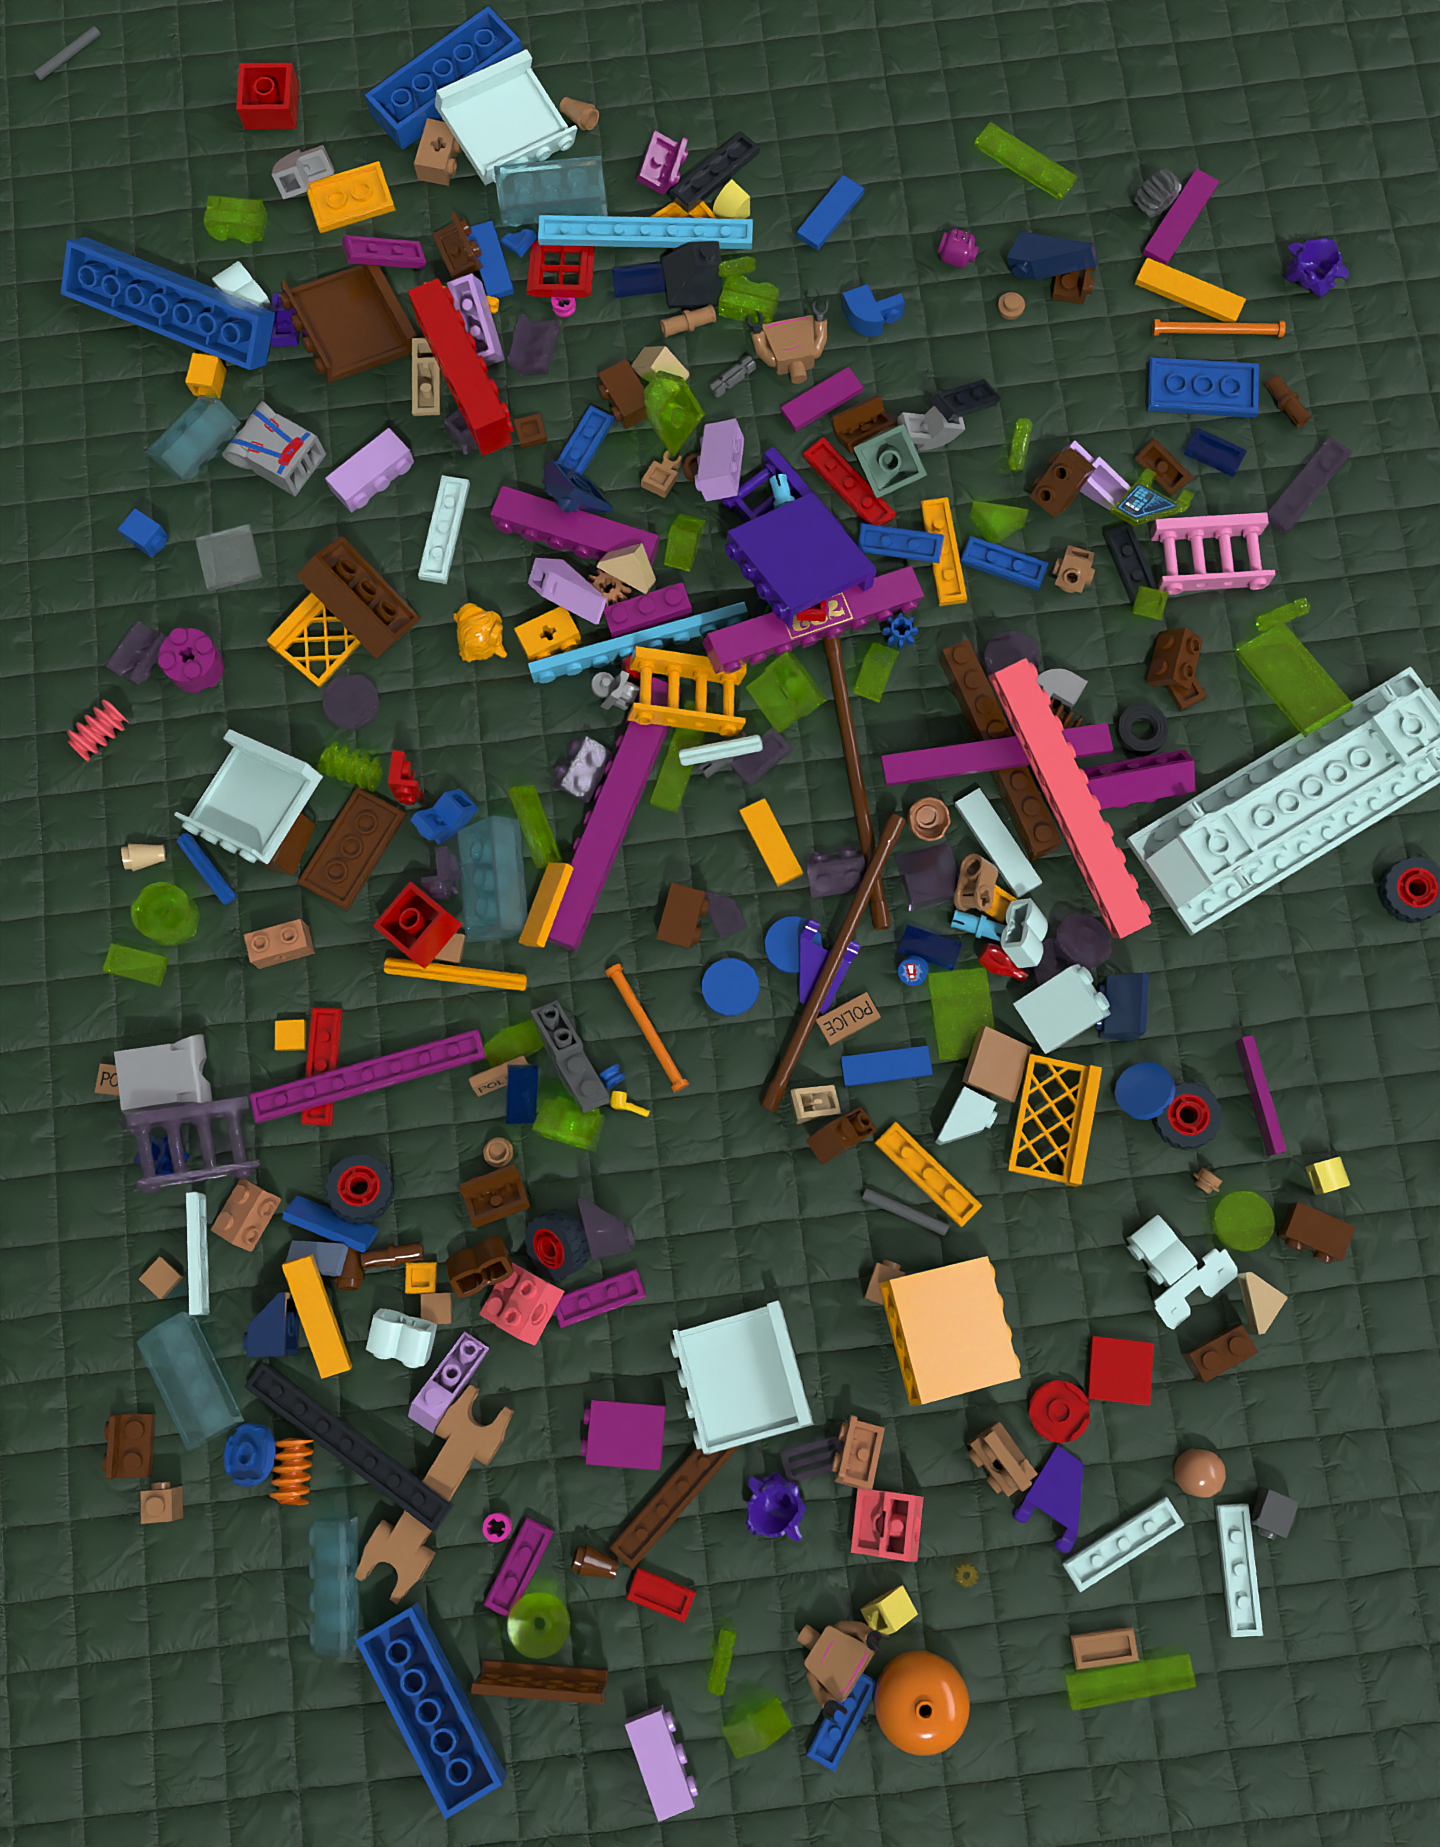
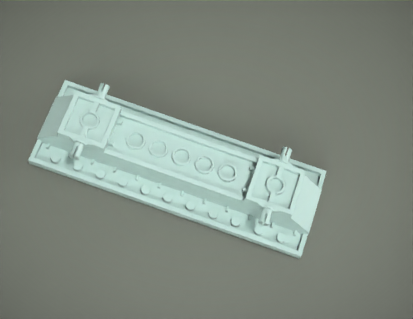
(1294, 803)

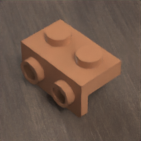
(245, 1215)
(858, 1454)

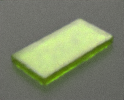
(1294, 679)

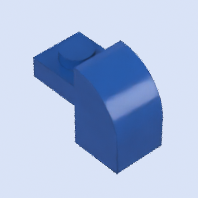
(866, 314)
(446, 817)

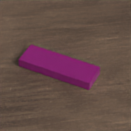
(383, 252)
(821, 399)
(599, 1298)
(519, 1566)

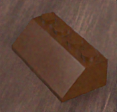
(358, 596)

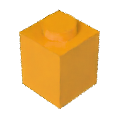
(205, 375)

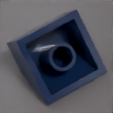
(1128, 1006)
(274, 1329)

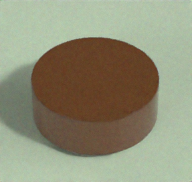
(690, 467)

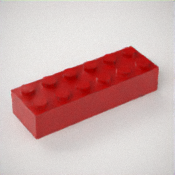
(462, 366)

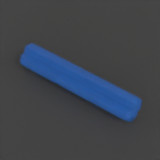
(206, 868)

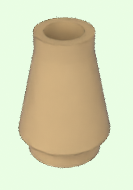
(142, 855)

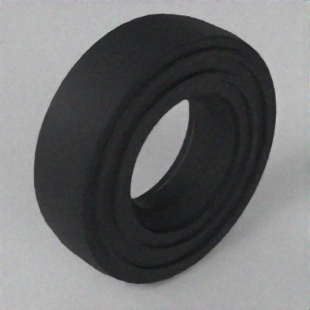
(1142, 712)

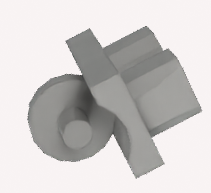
(617, 689)

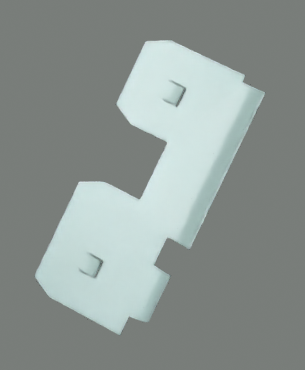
(1207, 1278)

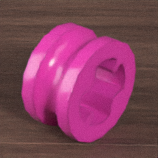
(565, 311)
(495, 1537)

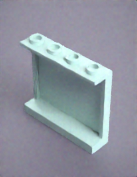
(503, 116)
(252, 799)
(741, 1379)

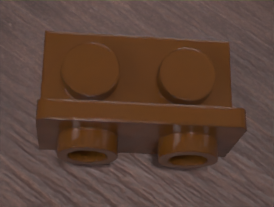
(1073, 286)
(129, 1446)

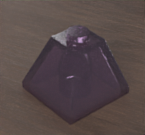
(928, 876)
(604, 1232)

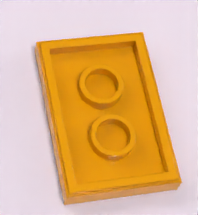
(349, 197)

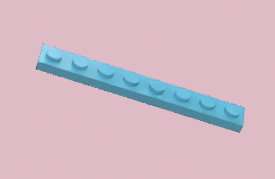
(643, 231)
(602, 653)

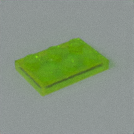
(959, 1008)

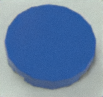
(783, 943)
(730, 987)
(1144, 1090)
(249, 1454)

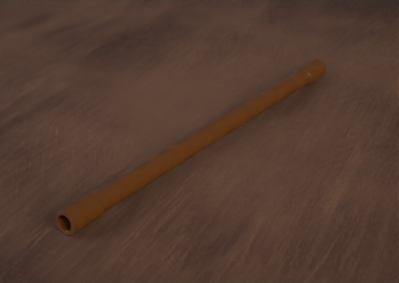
(833, 653)
(778, 1085)

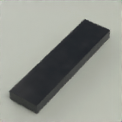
(714, 172)

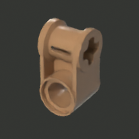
(976, 883)

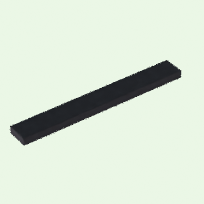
(349, 1446)

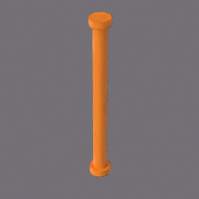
(1218, 328)
(647, 1028)

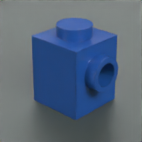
(143, 533)

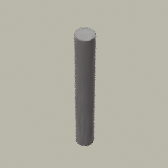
(67, 53)
(905, 1211)

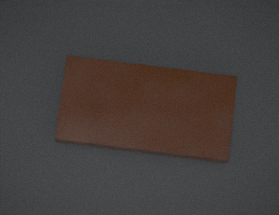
(352, 848)

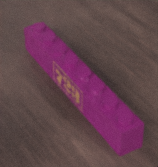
(852, 608)

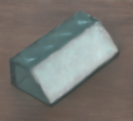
(550, 188)
(492, 879)
(189, 1380)
(335, 1587)

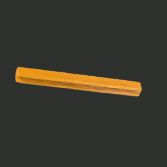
(456, 974)

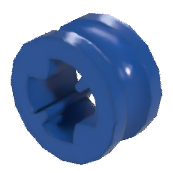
(611, 1077)

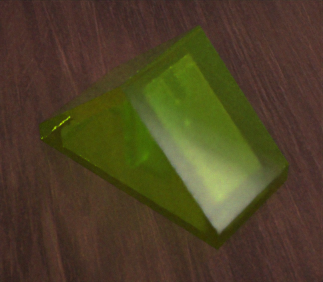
(997, 521)
(684, 541)
(876, 671)
(513, 1042)
(757, 1728)

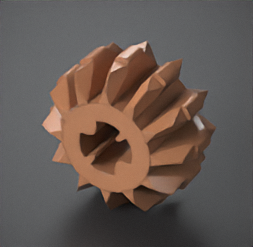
(618, 589)

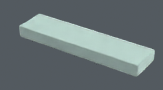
(444, 529)
(998, 843)
(197, 1254)
(1122, 1544)
(1238, 1570)

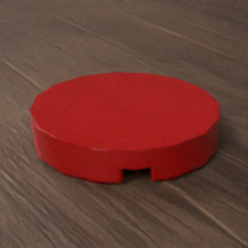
(1059, 1411)

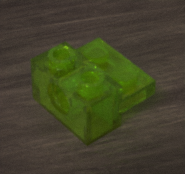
(797, 685)

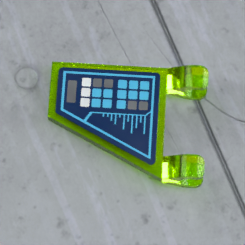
(1145, 504)

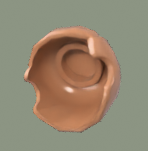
(928, 818)
(1200, 1473)

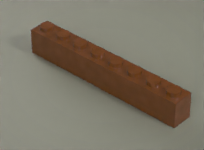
(988, 723)

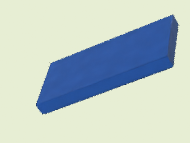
(1203, 387)

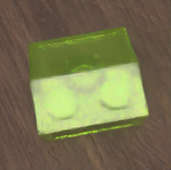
(671, 409)
(568, 1125)

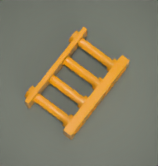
(687, 666)

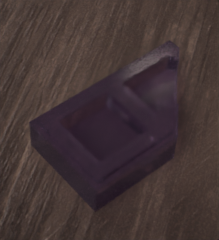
(725, 915)

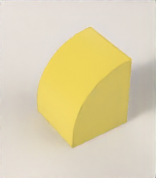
(732, 202)
(1327, 1175)
(889, 1611)

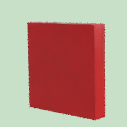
(1120, 1370)

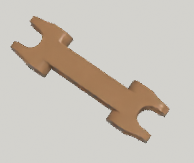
(465, 1442)

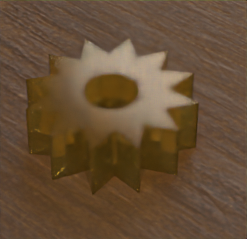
(971, 1579)

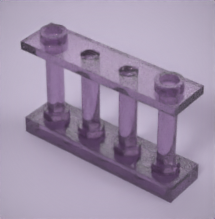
(171, 1119)

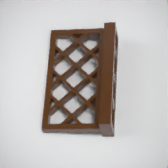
(541, 1681)

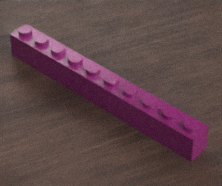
(608, 823)

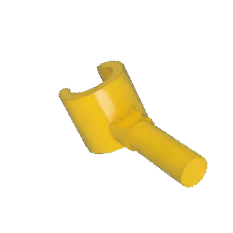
(618, 1102)

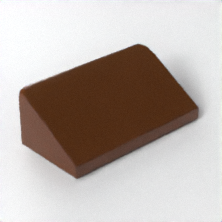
(1170, 471)

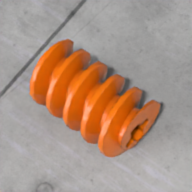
(292, 1471)

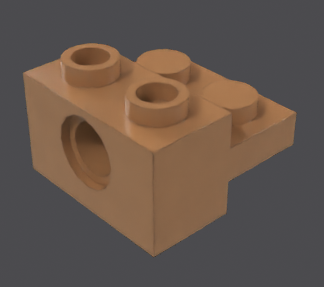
(997, 1444)

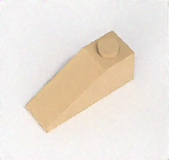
(426, 380)

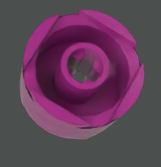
(191, 660)

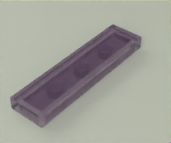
(1308, 484)

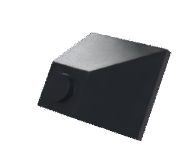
(693, 275)

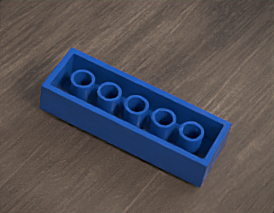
(409, 95)
(431, 1710)

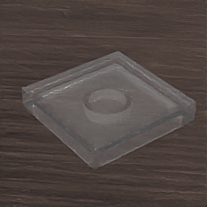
(228, 557)

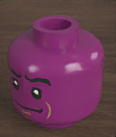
(958, 248)

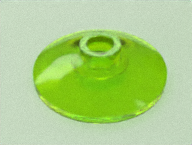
(533, 1641)

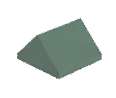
(890, 460)

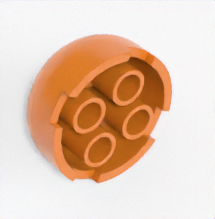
(915, 1681)

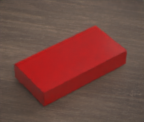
(661, 1594)

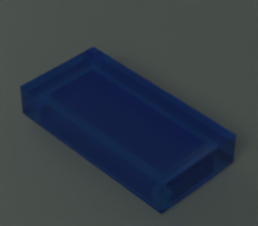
(638, 280)
(1215, 452)
(930, 947)
(521, 1094)

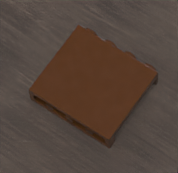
(349, 321)

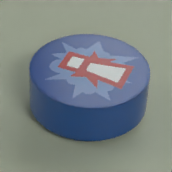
(913, 970)

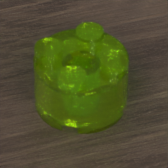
(152, 905)

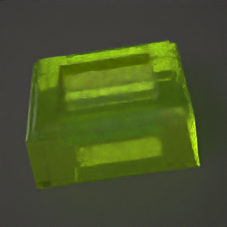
(1150, 602)

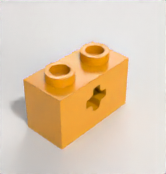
(555, 623)

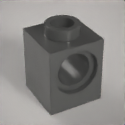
(1273, 1513)

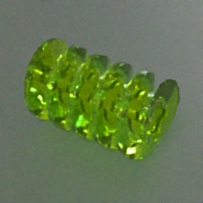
(351, 767)

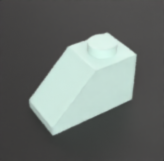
(967, 1117)

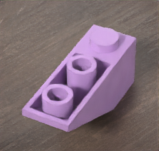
(567, 588)
(447, 1382)

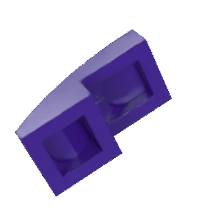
(283, 331)

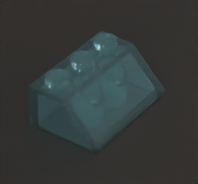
(194, 437)

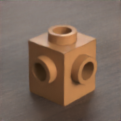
(1074, 569)

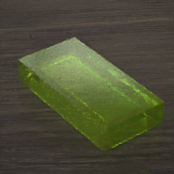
(135, 964)

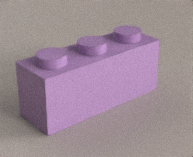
(474, 307)
(720, 460)
(370, 470)
(661, 1762)

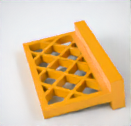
(298, 623)
(1080, 1127)

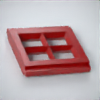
(537, 267)

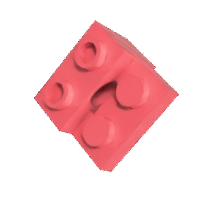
(522, 1304)
(900, 1528)

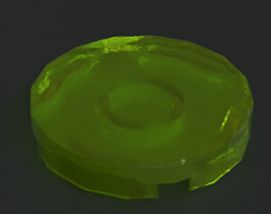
(1243, 1221)

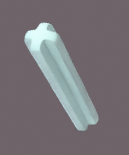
(720, 750)

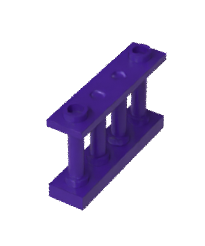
(773, 465)

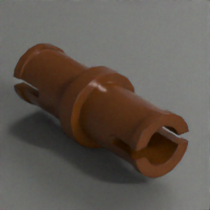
(1288, 401)
(392, 1255)

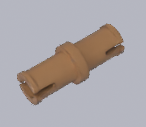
(688, 320)

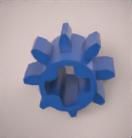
(906, 628)

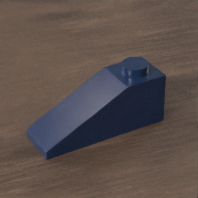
(1047, 256)

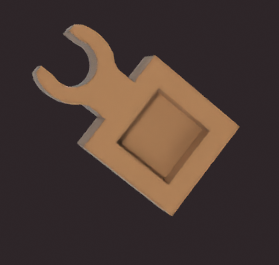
(662, 476)

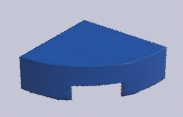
(519, 242)

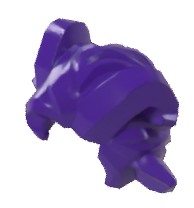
(1315, 265)
(774, 1507)

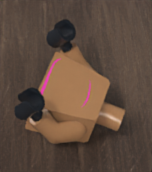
(790, 343)
(838, 1661)

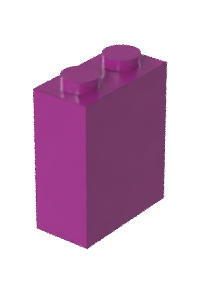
(624, 1434)

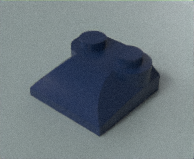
(573, 490)

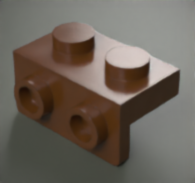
(457, 249)
(861, 422)
(1175, 658)
(494, 1195)

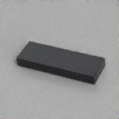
(965, 399)
(1129, 560)

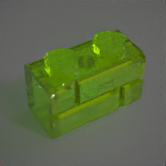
(235, 219)
(746, 297)

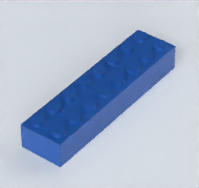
(167, 303)

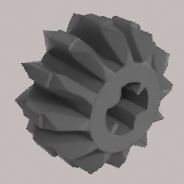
(1158, 193)

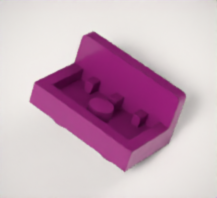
(662, 162)

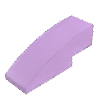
(1104, 484)

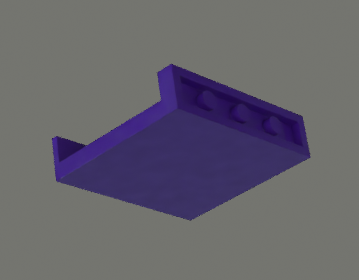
(798, 557)

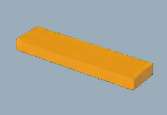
(1190, 291)
(947, 574)
(928, 1174)
(317, 1316)

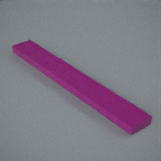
(983, 756)
(367, 1076)

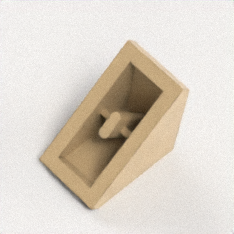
(655, 359)
(629, 566)
(814, 1103)
(1260, 1301)

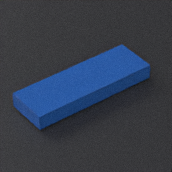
(830, 212)
(494, 270)
(586, 440)
(900, 543)
(1004, 563)
(886, 1066)
(327, 1224)
(833, 1739)

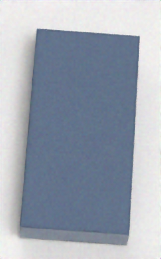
(328, 1256)

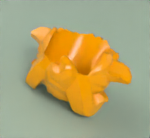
(479, 633)

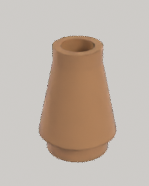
(581, 113)

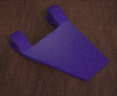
(812, 961)
(1056, 1494)

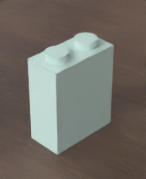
(1063, 1008)

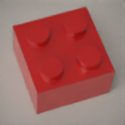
(267, 95)
(417, 925)

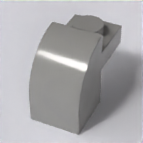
(300, 168)
(931, 429)
(1062, 686)

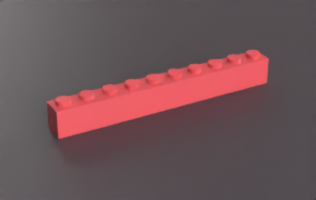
(1070, 798)

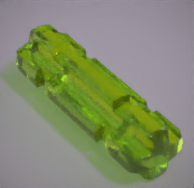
(737, 267)
(1020, 444)
(1282, 614)
(722, 1662)

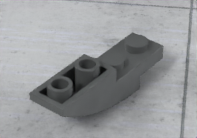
(568, 1057)

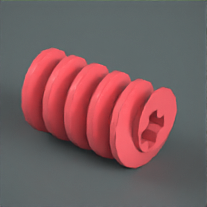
(96, 730)

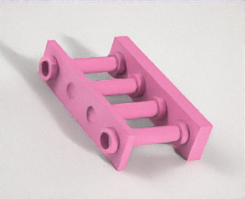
(1222, 528)

